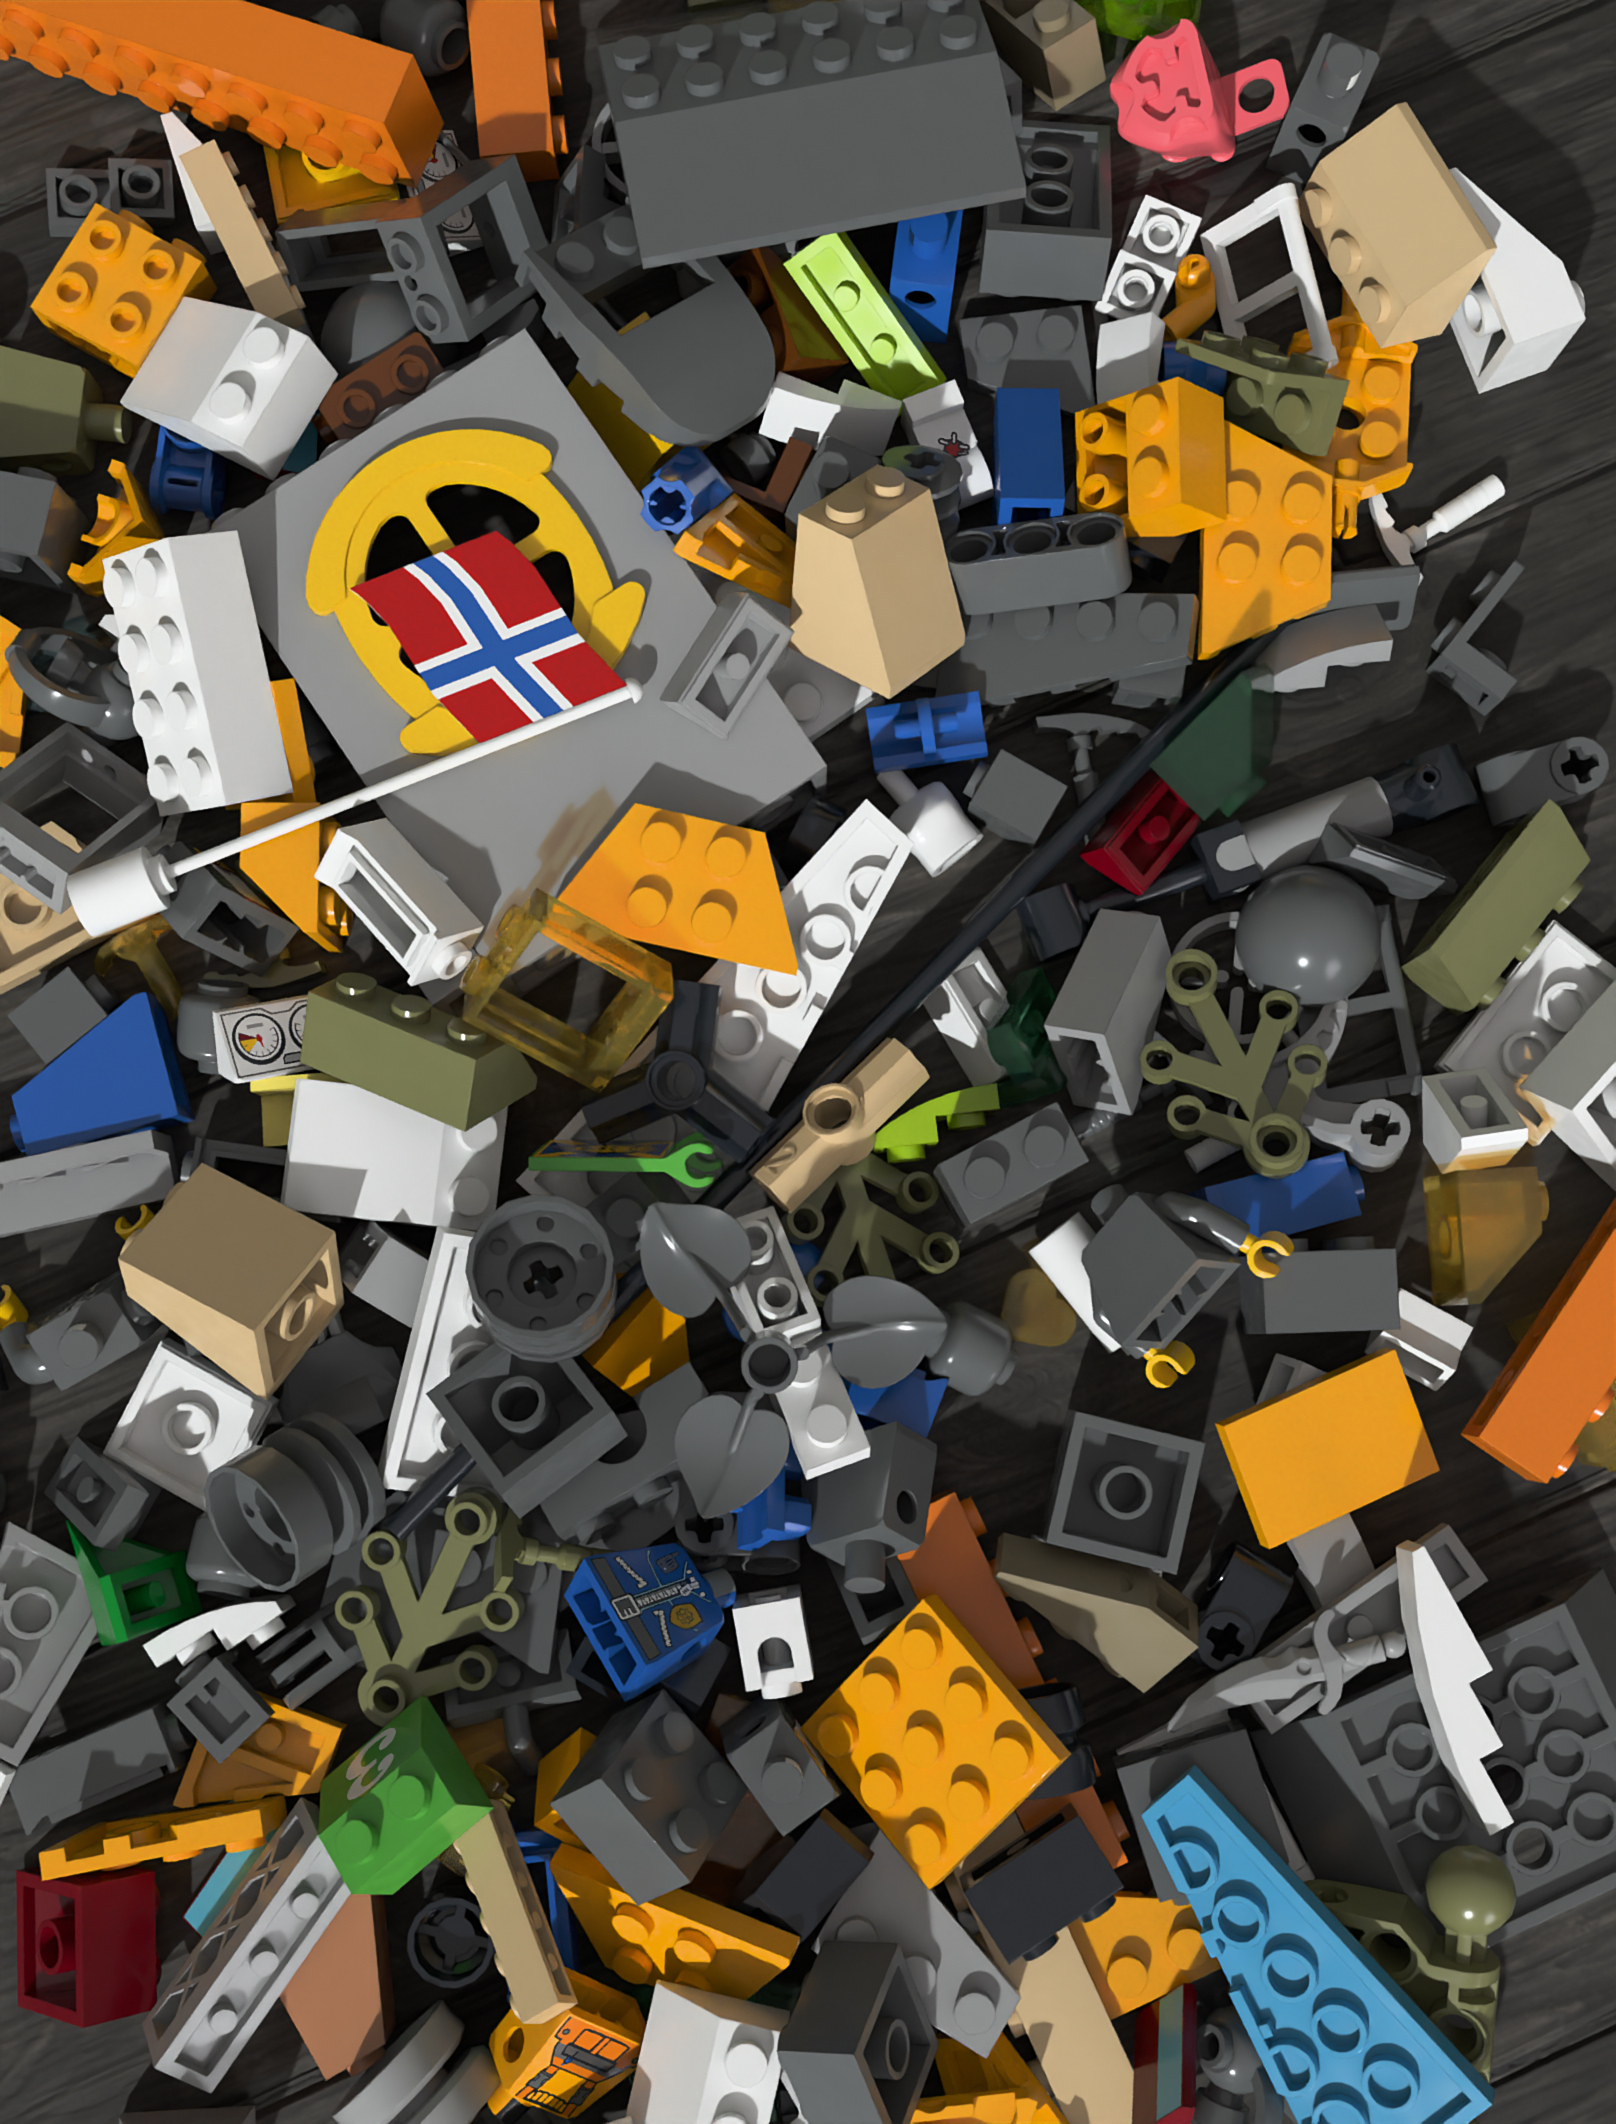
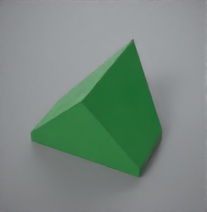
(134, 1587)

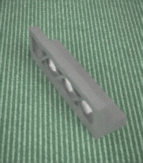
(86, 1181)
(1365, 1611)
(247, 1954)

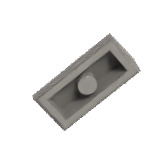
(727, 664)

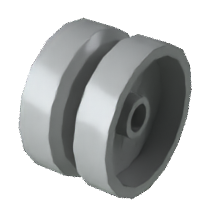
(413, 2082)

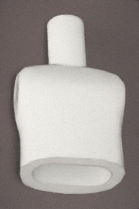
(931, 821)

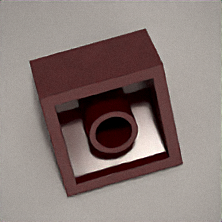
(87, 1944)

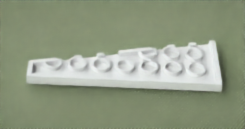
(763, 1011)

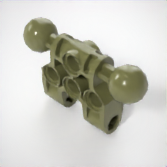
(1441, 1974)

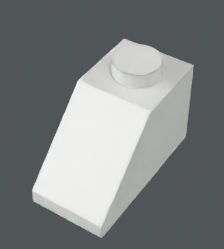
(1469, 1121)

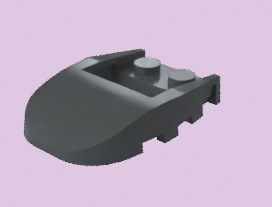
(681, 373)

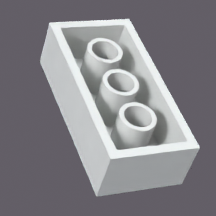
(197, 672)

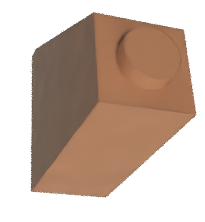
(345, 1990)

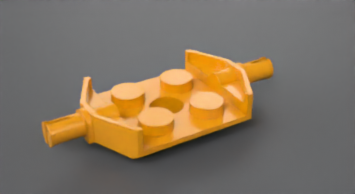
(1378, 394)

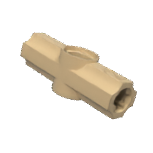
(816, 1150)

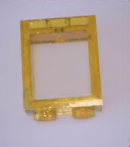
(582, 1057)

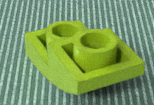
(917, 1129)

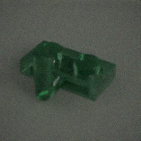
(1021, 1042)

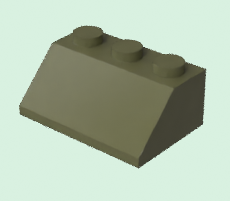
(1499, 912)
(411, 1052)

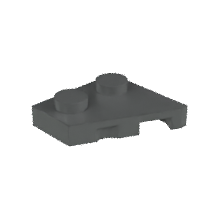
(1029, 352)
(541, 1587)

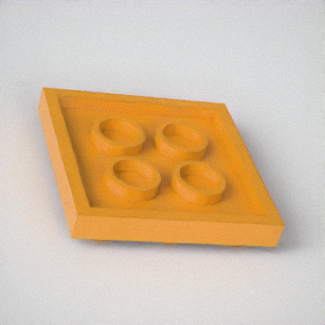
(934, 1741)

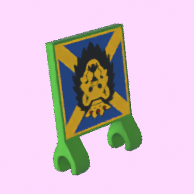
(631, 1156)

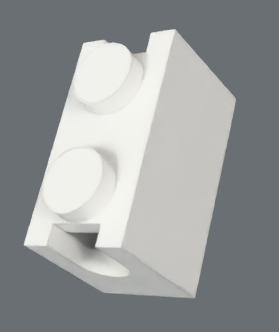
(776, 1621)

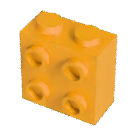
(119, 288)

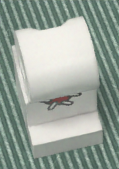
(939, 421)

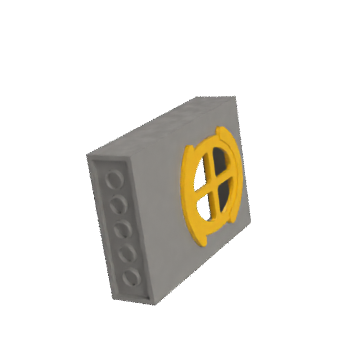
(553, 799)

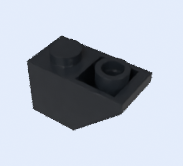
(802, 1875)

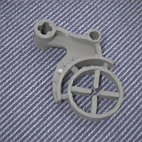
(1328, 1123)

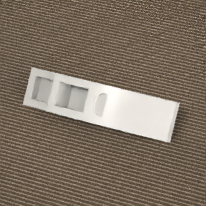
(816, 1403)

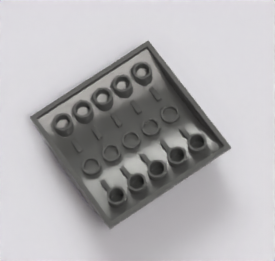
(804, 120)

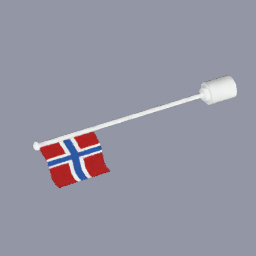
(488, 651)

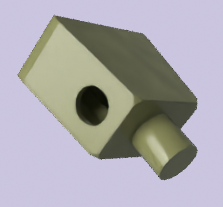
(54, 415)

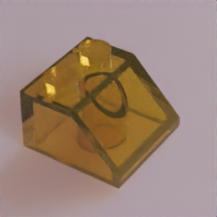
(1480, 1228)

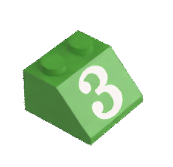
(398, 1802)

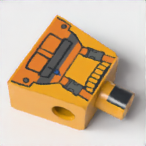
(568, 2058)

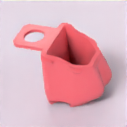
(1179, 102)

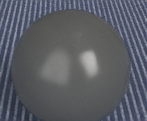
(367, 323)
(1308, 935)

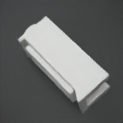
(400, 900)

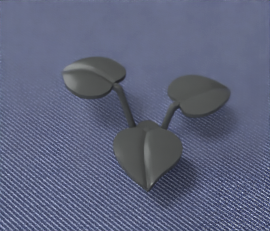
(728, 1446)

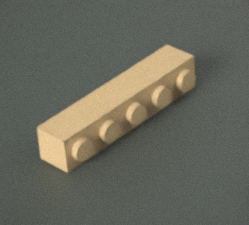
(242, 235)
(514, 1919)

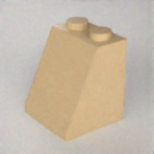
(874, 583)
(236, 1276)

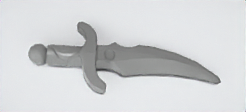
(1289, 1672)

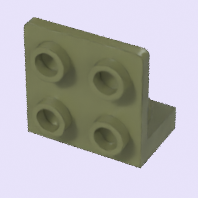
(1273, 392)

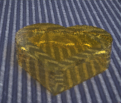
(1035, 1311)

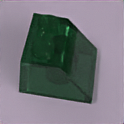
(1225, 748)

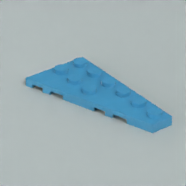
(1309, 1994)

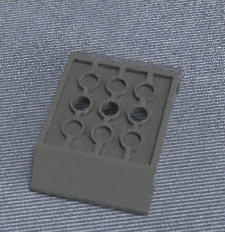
(1381, 1806)

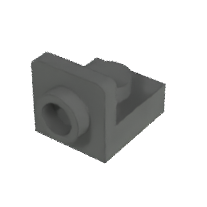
(218, 1704)

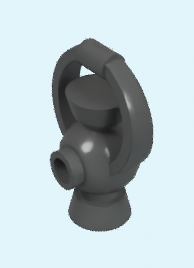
(81, 684)
(1233, 2070)

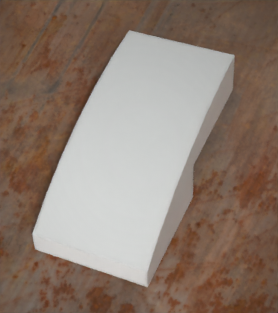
(1148, 260)
(1128, 355)
(812, 413)
(233, 1623)

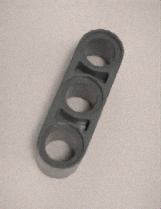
(1039, 563)

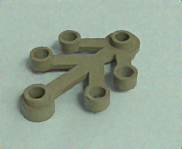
(1237, 1075)
(867, 1224)
(424, 1617)

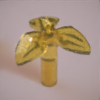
(140, 946)

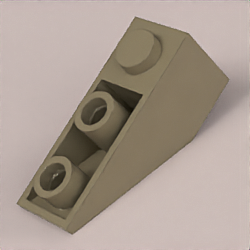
(1048, 46)
(1108, 1606)

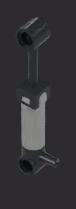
(1246, 853)

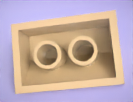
(1396, 228)

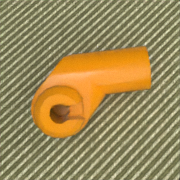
(1193, 298)

